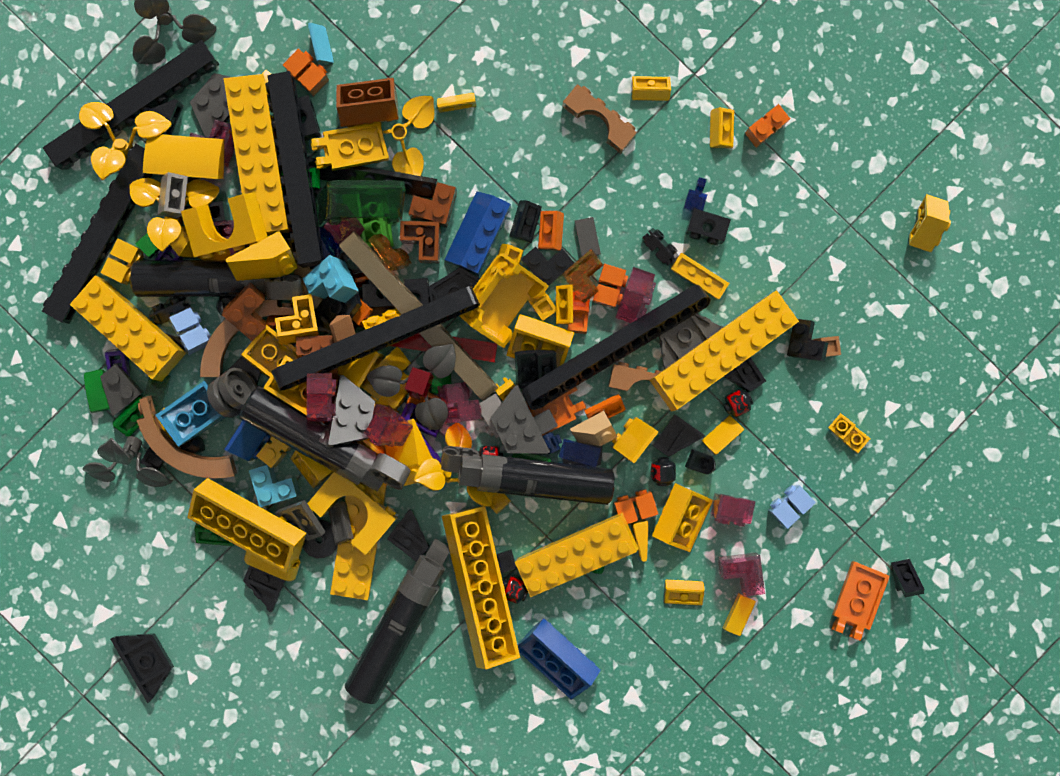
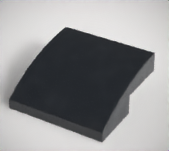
(532, 365)

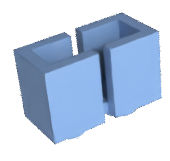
(189, 330)
(798, 499)

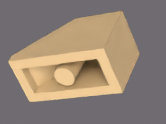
(594, 430)

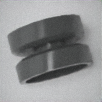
(230, 392)

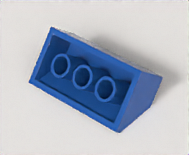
(478, 232)
(247, 442)
(558, 659)

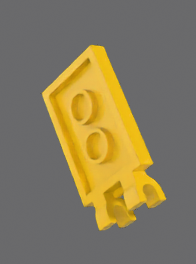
(351, 147)

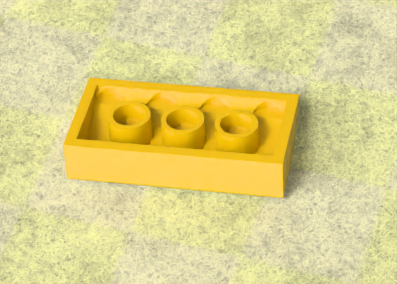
(184, 156)

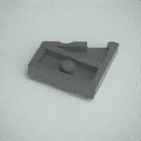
(119, 388)
(303, 518)

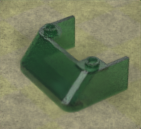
(361, 200)

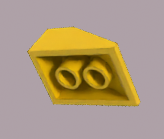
(263, 259)
(634, 439)
(412, 453)

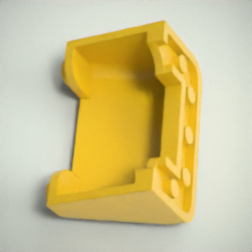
(501, 296)

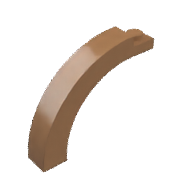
(217, 345)
(173, 455)

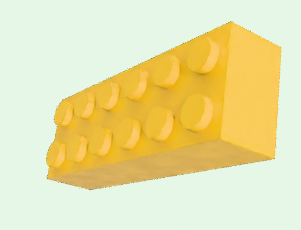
(128, 328)
(246, 525)
(576, 554)

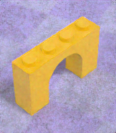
(247, 227)
(379, 517)

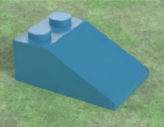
(189, 415)

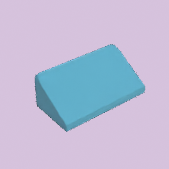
(320, 44)

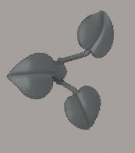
(150, 51)
(437, 360)
(113, 452)

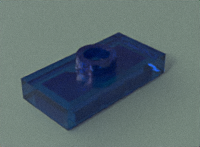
(579, 452)

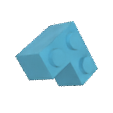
(331, 279)
(269, 490)

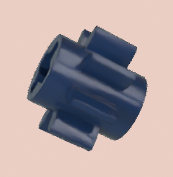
(552, 442)

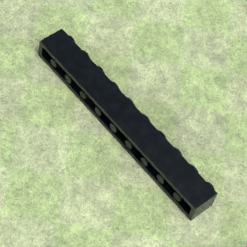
(141, 97)
(296, 169)
(97, 239)

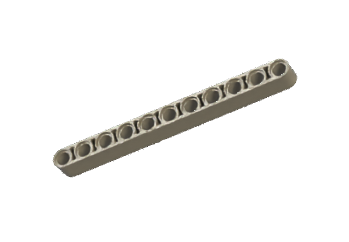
(405, 301)

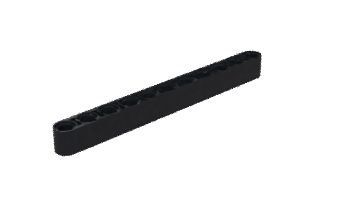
(376, 338)
(615, 347)

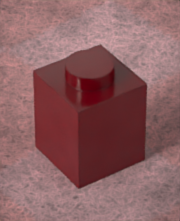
(418, 383)

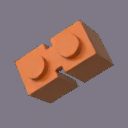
(306, 72)
(767, 125)
(613, 277)
(644, 502)

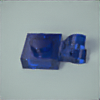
(696, 198)

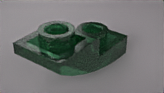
(158, 391)

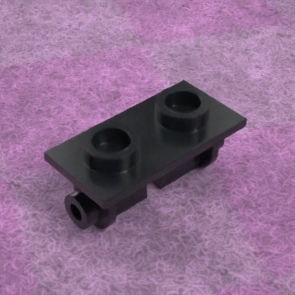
(656, 240)
(162, 312)

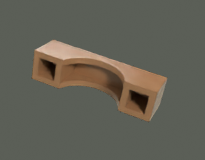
(581, 103)
(624, 377)

